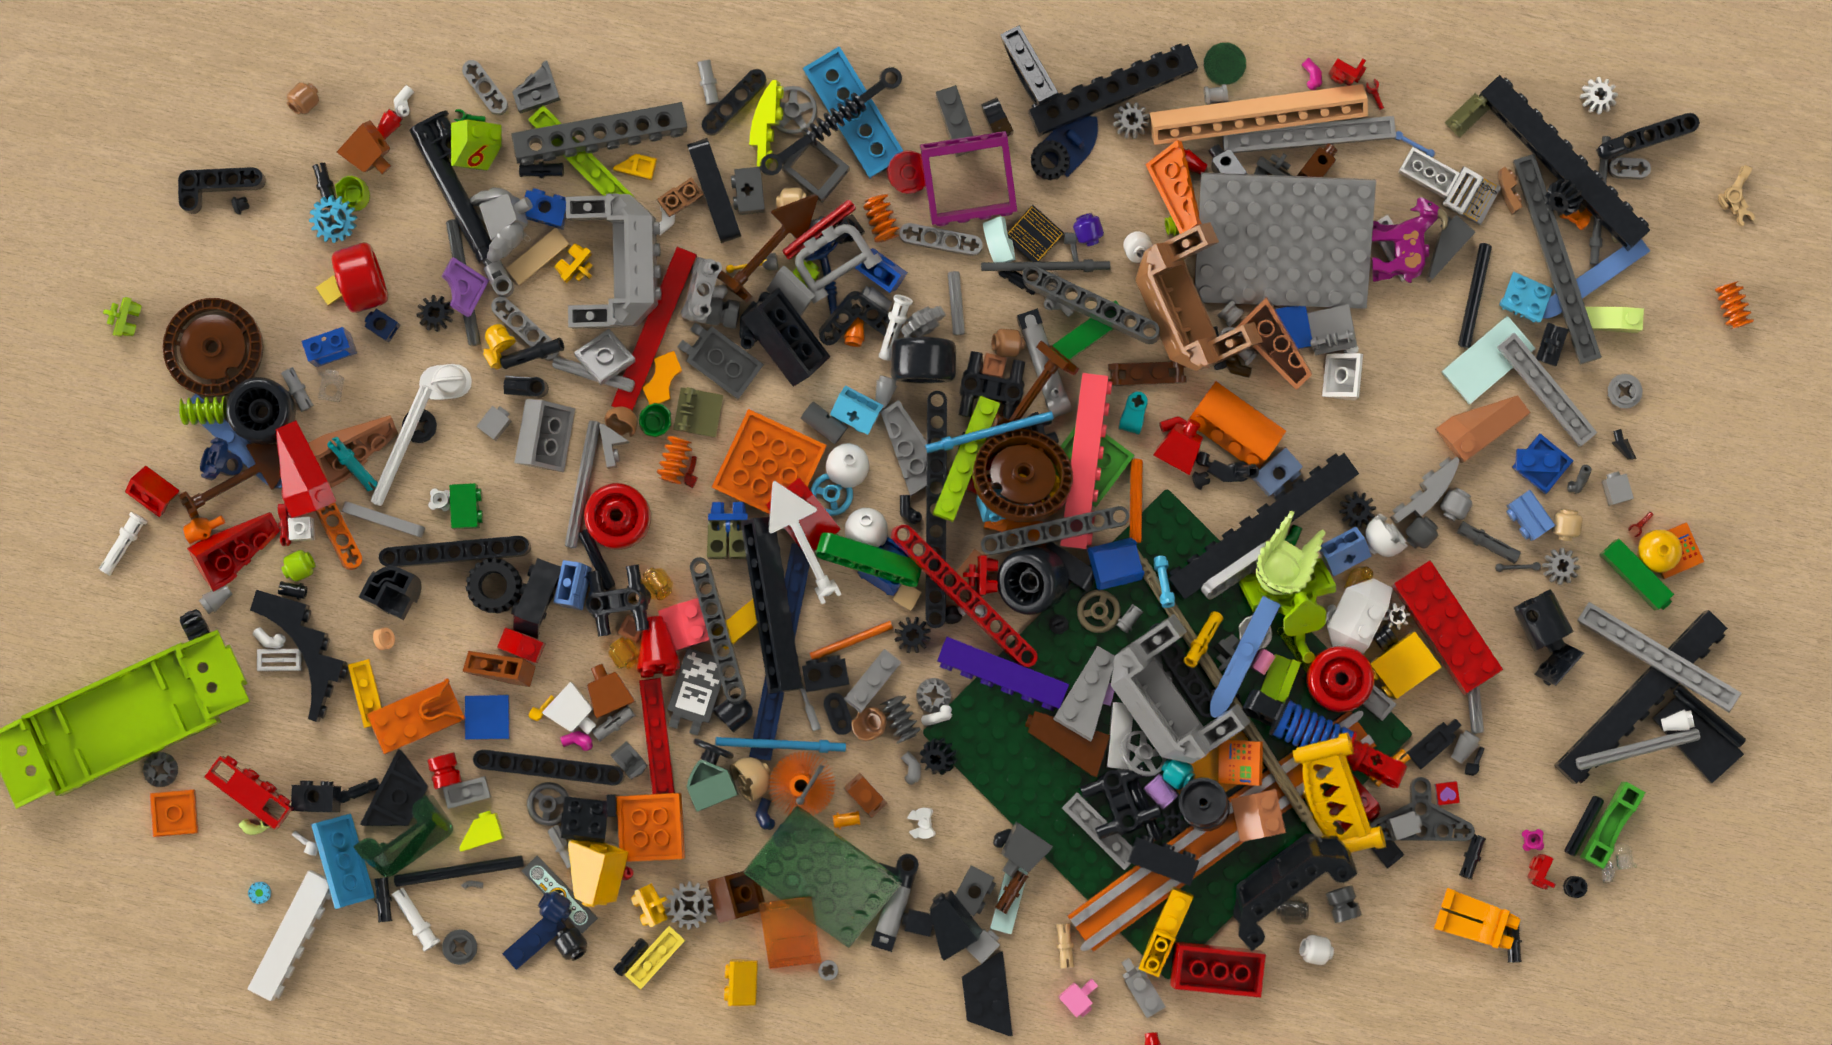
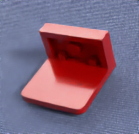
(1369, 803)

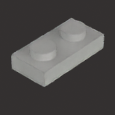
(466, 792)

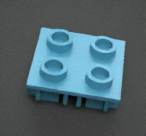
(1526, 297)

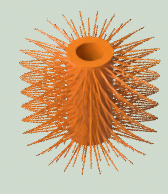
(796, 770)

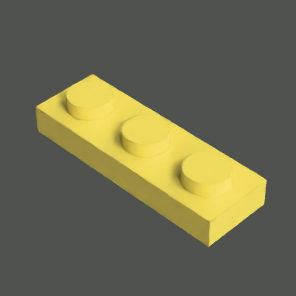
(655, 957)

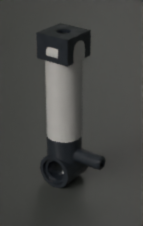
(894, 908)

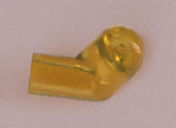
(1359, 574)

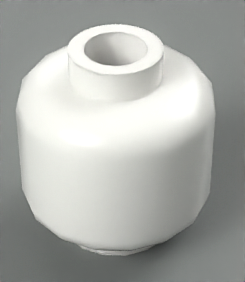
(1135, 245)
(1316, 950)

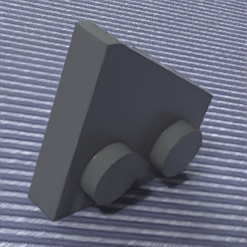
(537, 90)

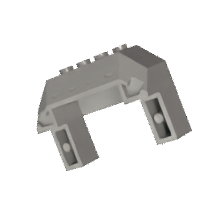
(633, 259)
(1159, 705)

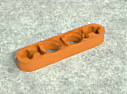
(340, 529)

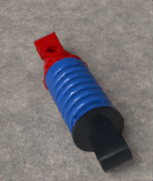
(1311, 729)

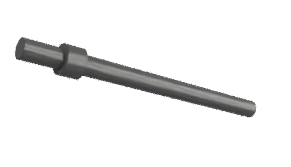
(1596, 240)
(1086, 265)

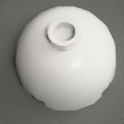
(847, 465)
(867, 527)
(1384, 538)

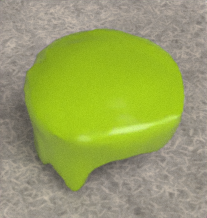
(353, 190)

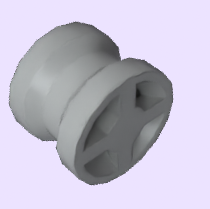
(1230, 314)

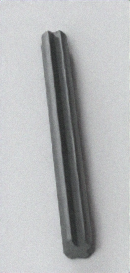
(458, 253)

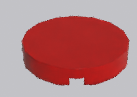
(906, 172)

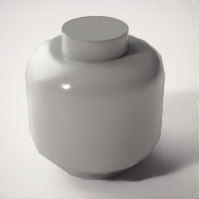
(1456, 504)

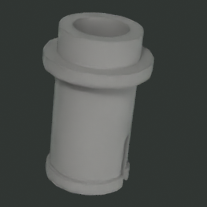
(1129, 618)

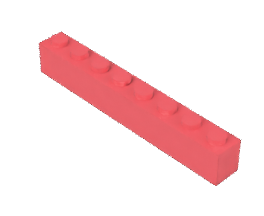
(1086, 452)

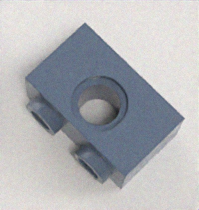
(1285, 462)

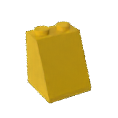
(1404, 666)
(596, 871)

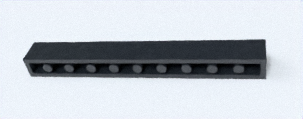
(1564, 162)
(1262, 527)
(1640, 697)

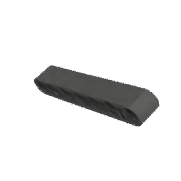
(1085, 296)
(1066, 532)
(711, 622)

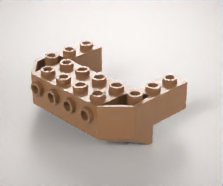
(1178, 307)

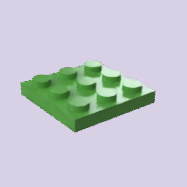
(1112, 465)

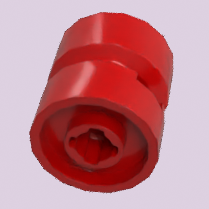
(444, 770)

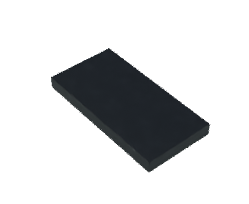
(1711, 753)

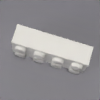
(1428, 172)

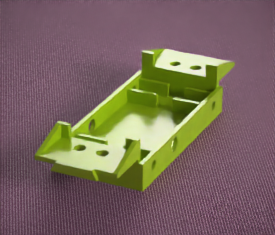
(121, 719)

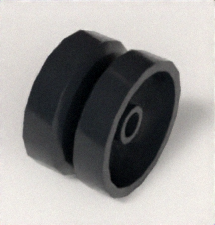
(1196, 794)

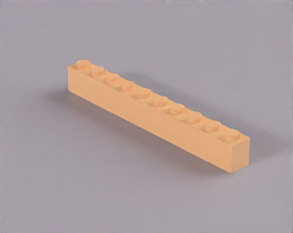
(1258, 114)

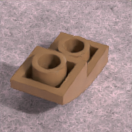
(1507, 181)
(680, 197)

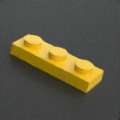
(365, 689)

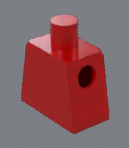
(1181, 446)

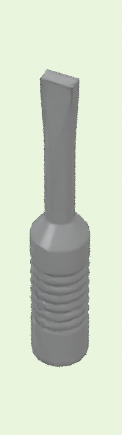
(810, 711)

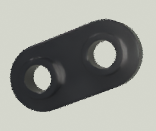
(838, 713)

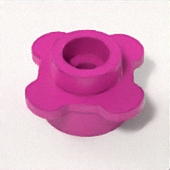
(1537, 844)

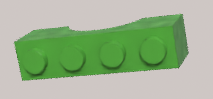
(1611, 823)

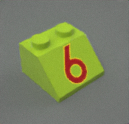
(475, 144)

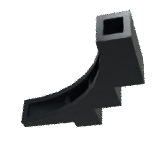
(322, 669)

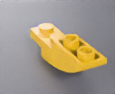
(1165, 931)

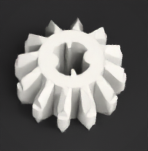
(1603, 89)

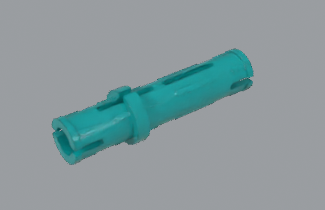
(346, 457)

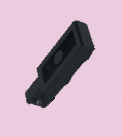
(1433, 743)

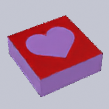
(1447, 793)

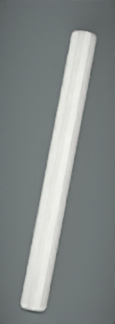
(401, 445)

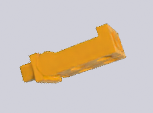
(1492, 919)

